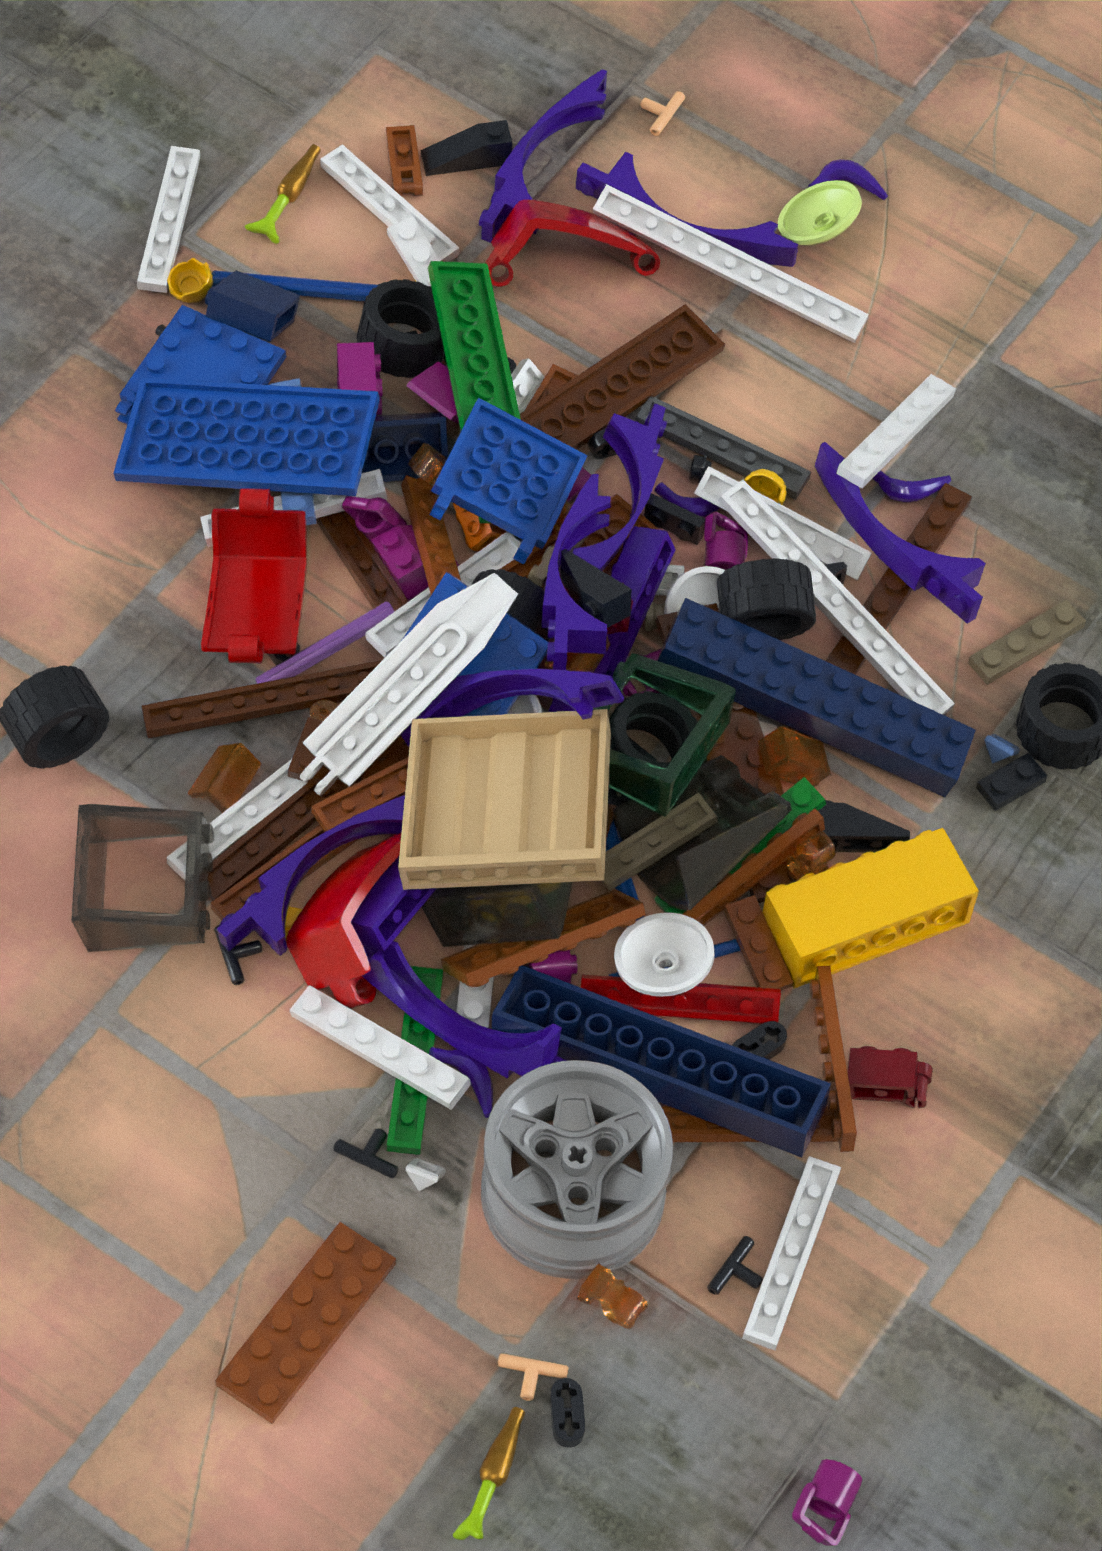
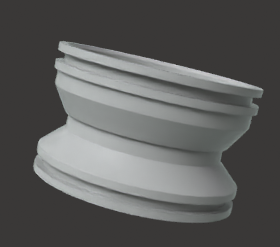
(575, 1098)

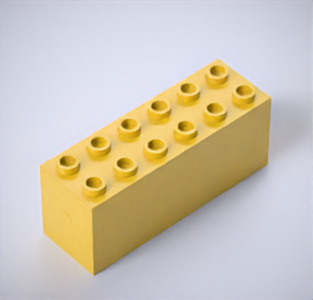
(870, 905)

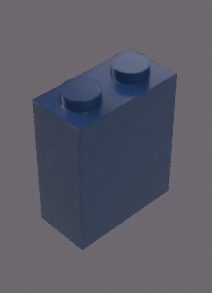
(252, 305)

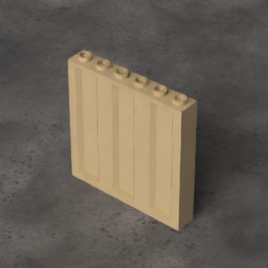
(505, 800)

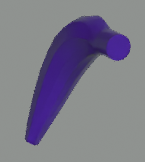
(851, 172)
(909, 490)
(695, 505)
(475, 1071)

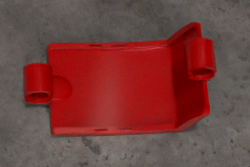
(534, 214)
(255, 579)
(323, 934)

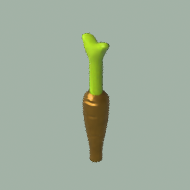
(287, 192)
(493, 1474)

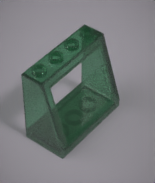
(659, 786)

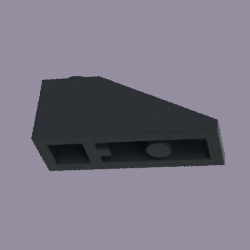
(471, 149)
(595, 590)
(857, 830)

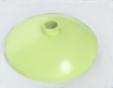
(820, 213)

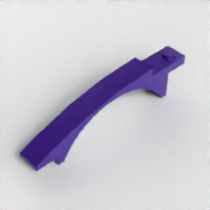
(509, 183)
(755, 241)
(638, 453)
(943, 576)
(566, 621)
(575, 688)
(268, 910)
(494, 1049)

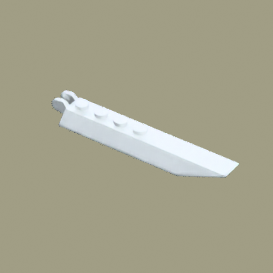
(406, 682)

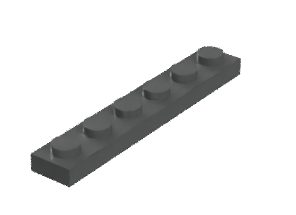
(725, 447)

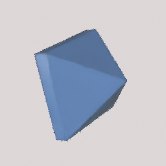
(1000, 748)

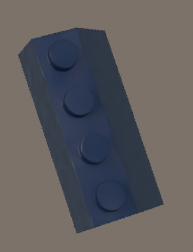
(397, 440)

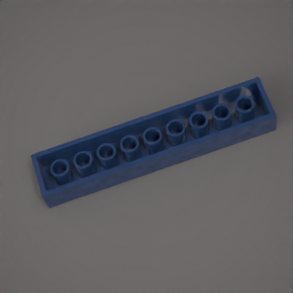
(820, 698)
(670, 1060)

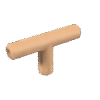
(664, 112)
(532, 1369)

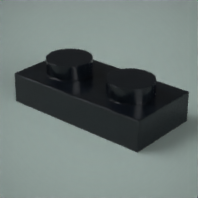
(674, 519)
(1011, 781)

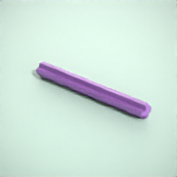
(328, 645)

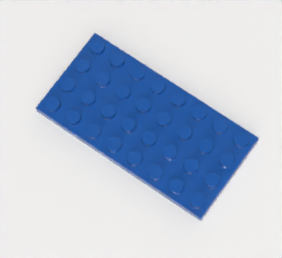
(247, 436)

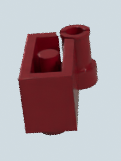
(887, 1074)

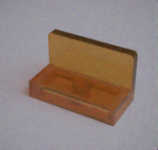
(226, 775)

